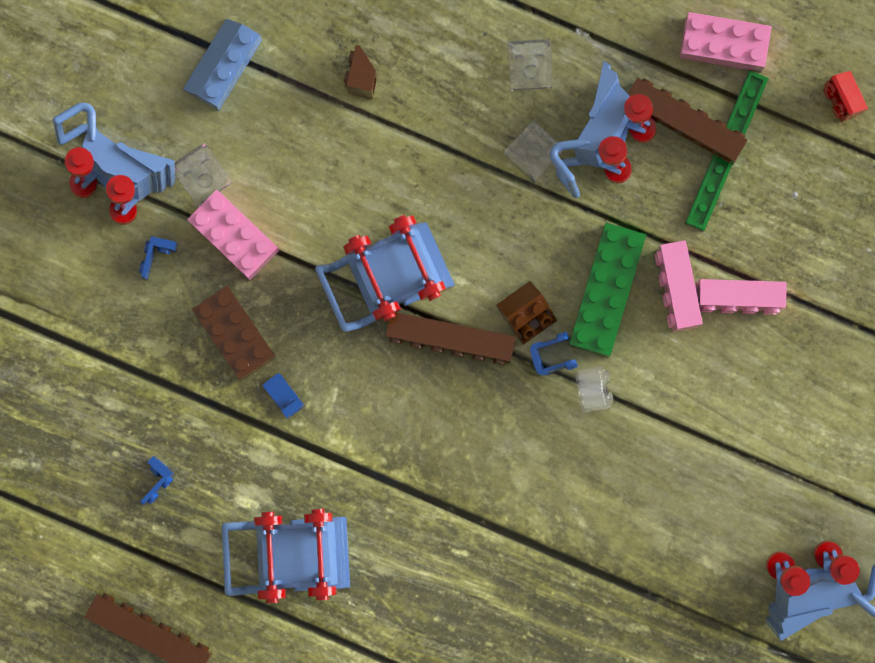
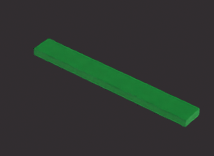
(718, 168)

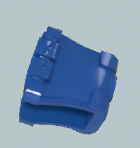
(534, 349)

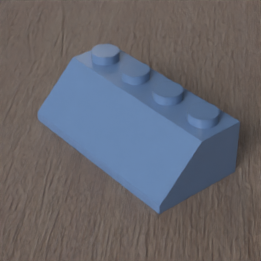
(223, 63)

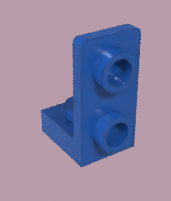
(164, 246)
(283, 395)
(158, 469)

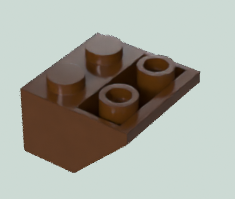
(362, 75)
(526, 312)

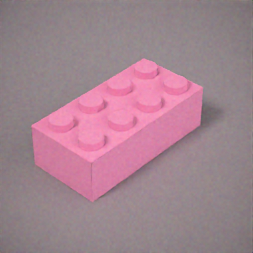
(725, 42)
(233, 234)
(678, 285)
(741, 295)

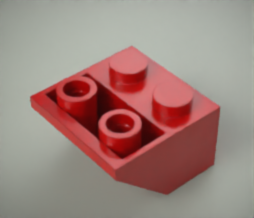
(844, 96)

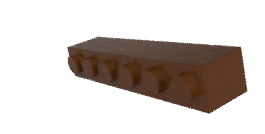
(691, 124)
(450, 337)
(144, 632)

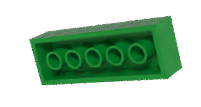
(607, 290)

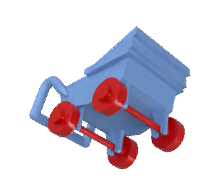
(605, 134)
(122, 170)
(391, 271)
(297, 555)
(813, 592)

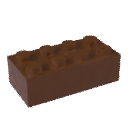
(234, 333)

